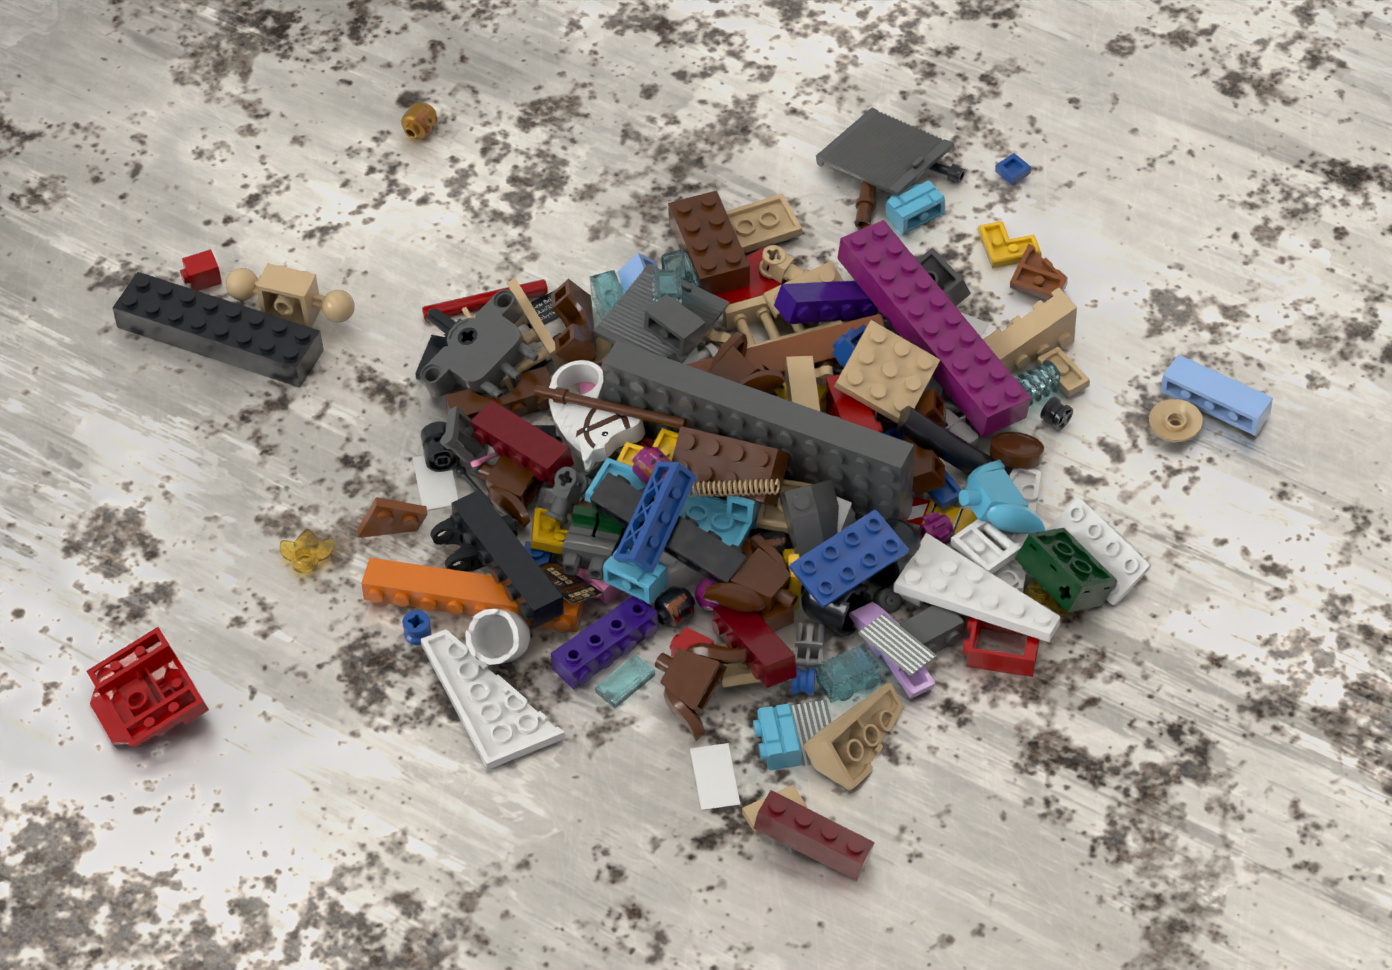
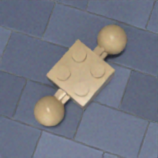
(290, 294)

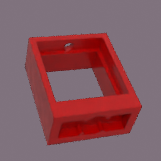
(995, 660)

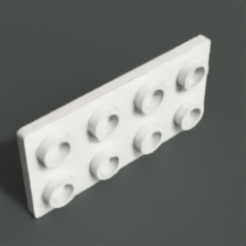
(1105, 546)

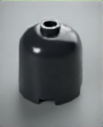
(911, 540)
(836, 614)

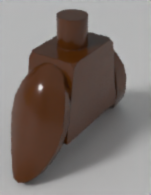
(732, 365)
(510, 488)
(757, 584)
(693, 678)

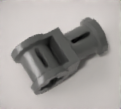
(566, 493)

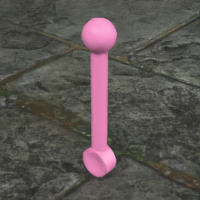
(479, 461)

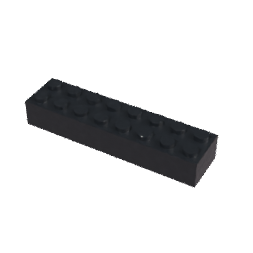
(218, 329)

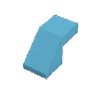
(742, 509)

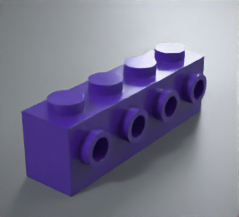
(823, 302)
(604, 641)

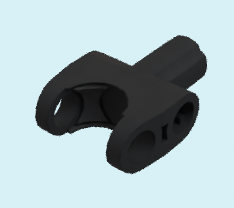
(465, 554)

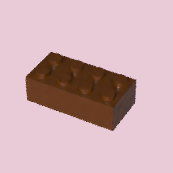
(710, 242)
(727, 459)

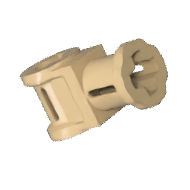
(779, 268)

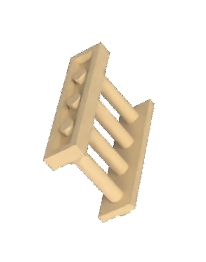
(755, 310)
(536, 333)

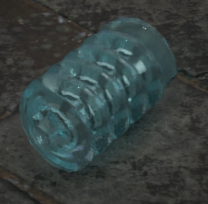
(1040, 380)

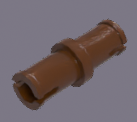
(865, 205)

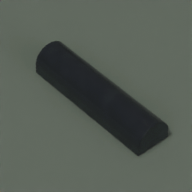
(940, 440)

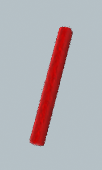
(477, 301)

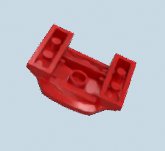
(143, 691)

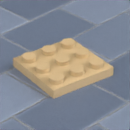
(886, 372)

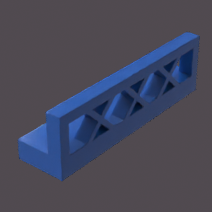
(658, 516)

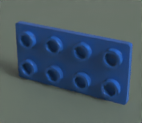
(848, 558)

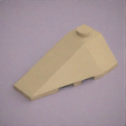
(852, 740)

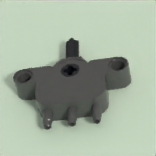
(478, 348)

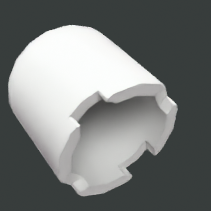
(497, 636)

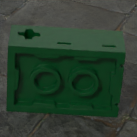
(1065, 569)

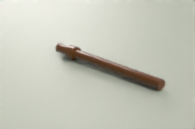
(563, 396)

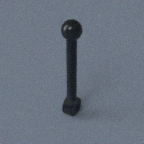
(462, 472)

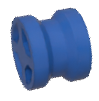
(422, 630)
(803, 682)

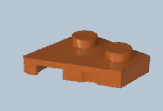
(1037, 275)
(391, 517)

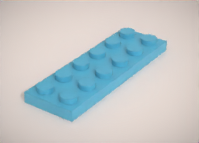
(706, 511)

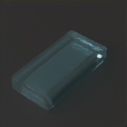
(625, 681)

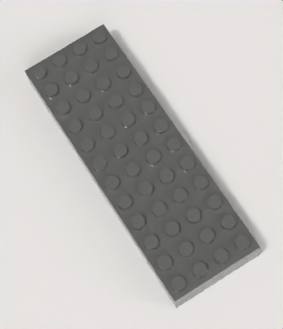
(863, 463)

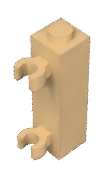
(803, 379)

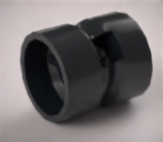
(436, 455)

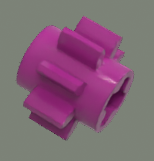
(937, 526)

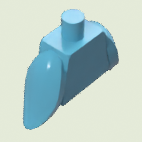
(998, 501)

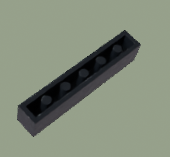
(687, 543)
(507, 559)

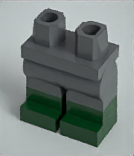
(590, 542)

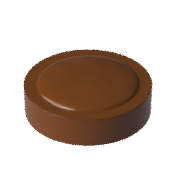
(1016, 450)

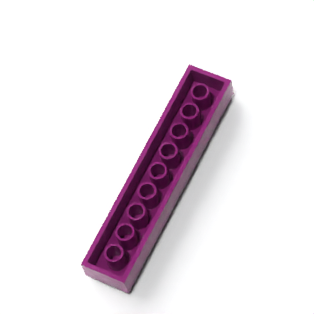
(929, 320)

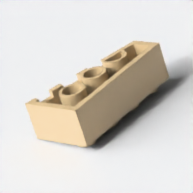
(1038, 332)

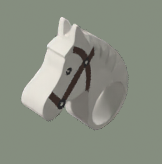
(586, 430)

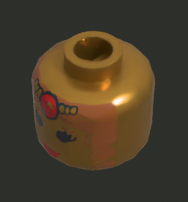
(419, 120)

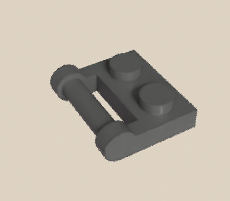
(460, 429)

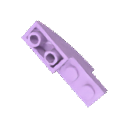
(913, 685)

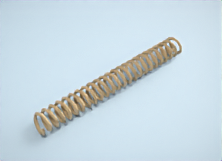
(740, 484)

